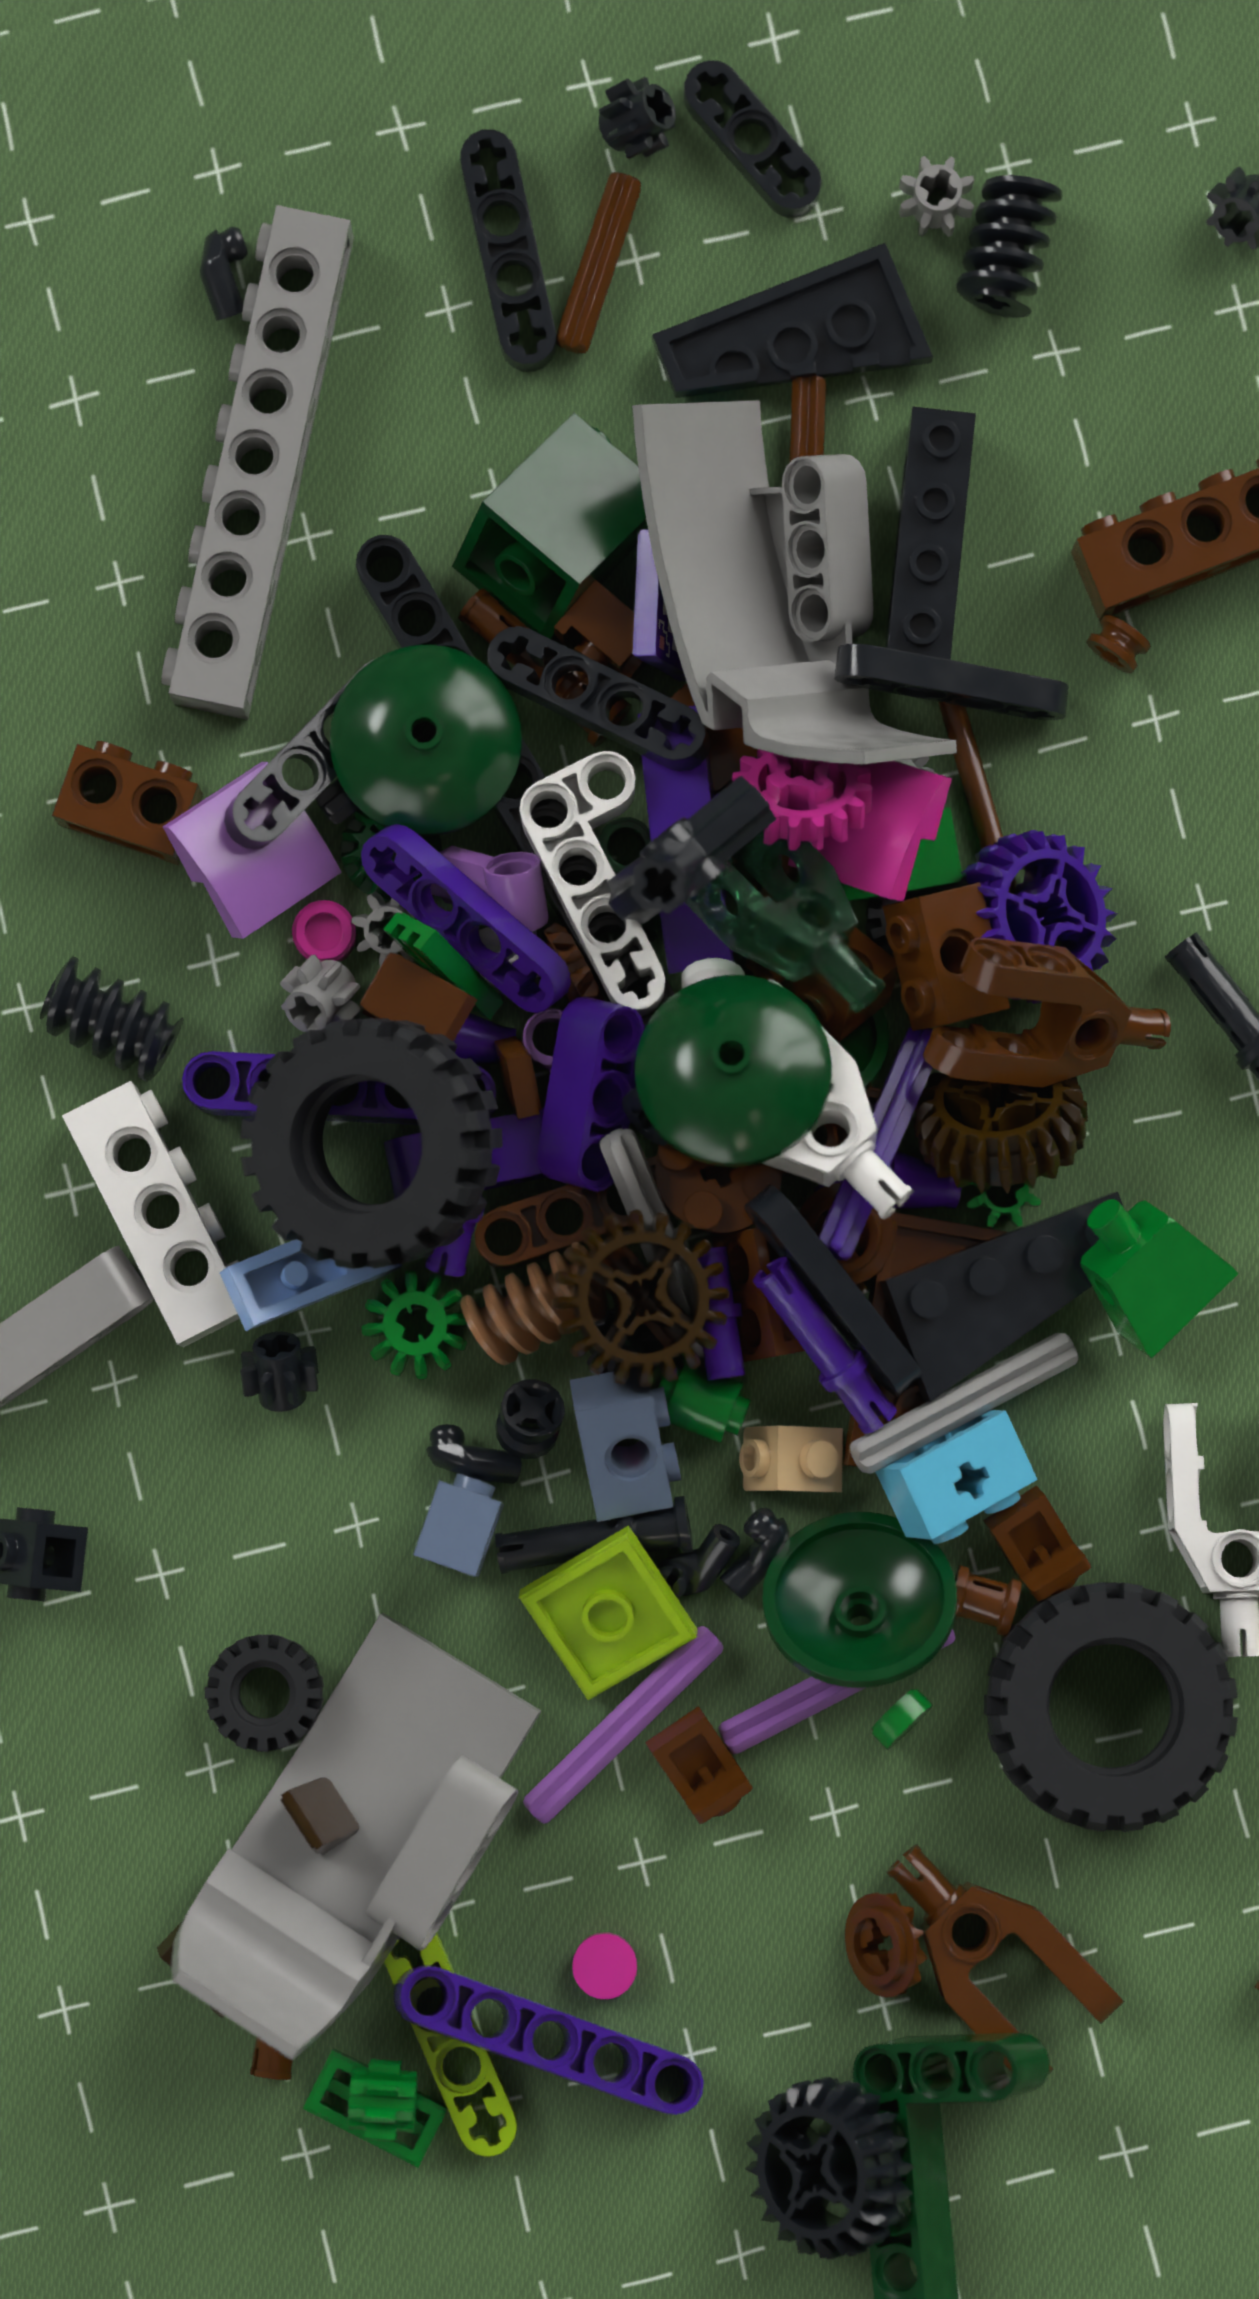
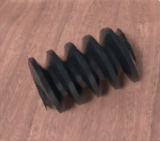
(1003, 244)
(109, 1020)

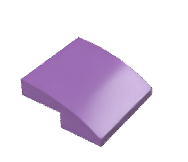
(246, 882)

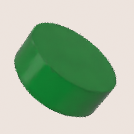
(901, 1718)

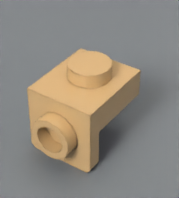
(792, 1459)

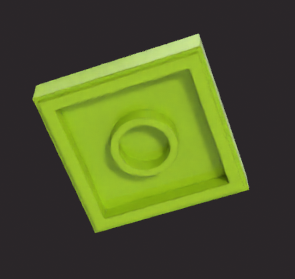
(608, 1613)

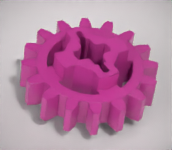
(806, 797)

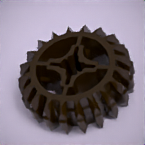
(999, 1130)
(688, 1328)

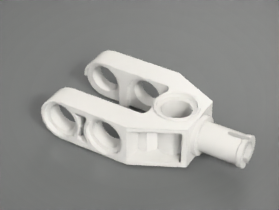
(855, 1157)
(1201, 1547)

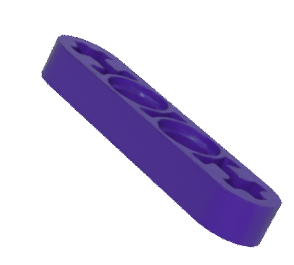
(461, 926)

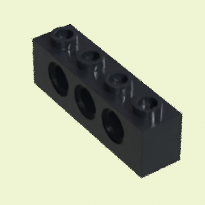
(930, 532)

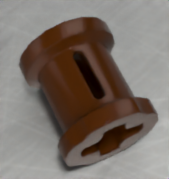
(986, 1599)

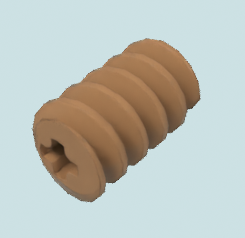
(526, 1313)

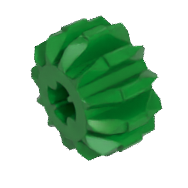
(396, 1333)

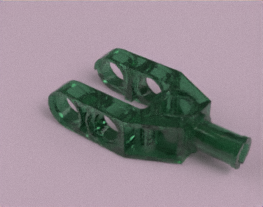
(799, 932)

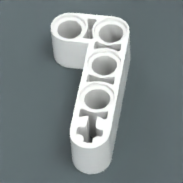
(588, 900)

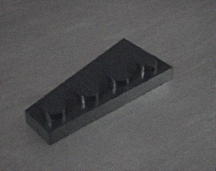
(818, 324)
(989, 1294)

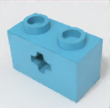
(923, 1481)

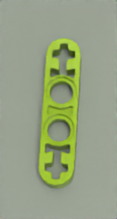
(435, 2048)

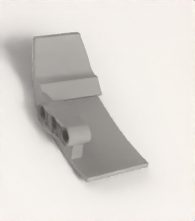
(764, 582)
(420, 1763)

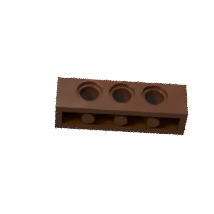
(1121, 583)

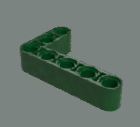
(916, 2099)

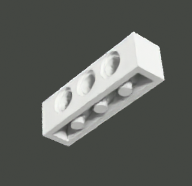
(99, 1133)

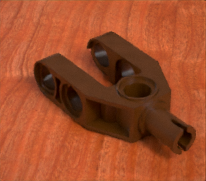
(1076, 1026)
(1001, 1916)

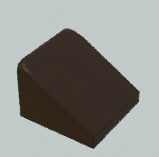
(320, 1814)

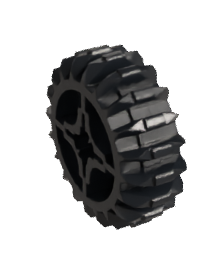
(849, 2166)

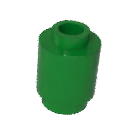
(705, 1405)

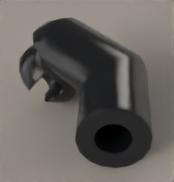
(217, 274)
(472, 1461)
(752, 1565)
(698, 1570)

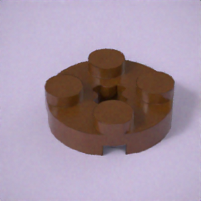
(705, 1203)

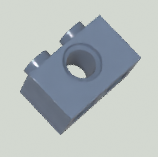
(624, 1477)
(460, 1525)

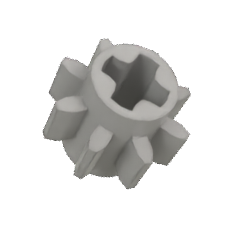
(928, 179)
(374, 934)
(319, 994)

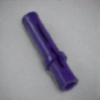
(840, 1367)

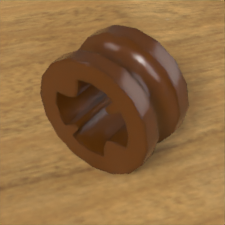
(1118, 643)

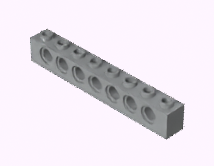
(291, 242)

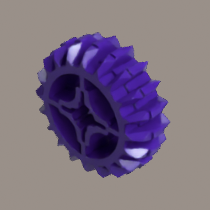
(1051, 904)

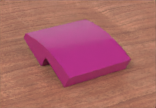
(904, 811)

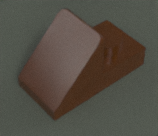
(415, 995)

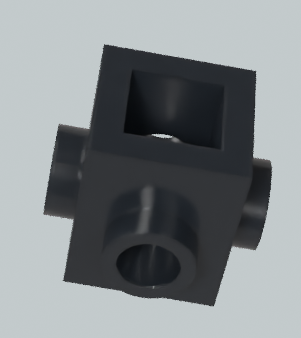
(40, 1554)

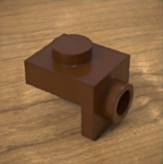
(1037, 1545)
(700, 1766)

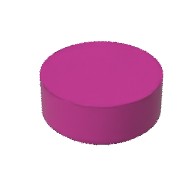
(324, 931)
(604, 1965)

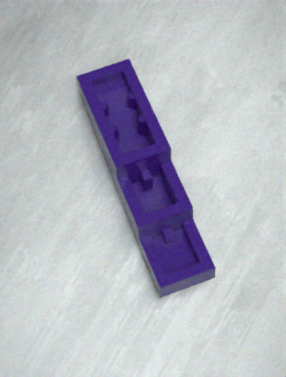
(669, 798)

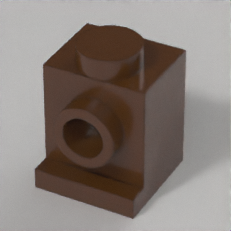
(602, 630)

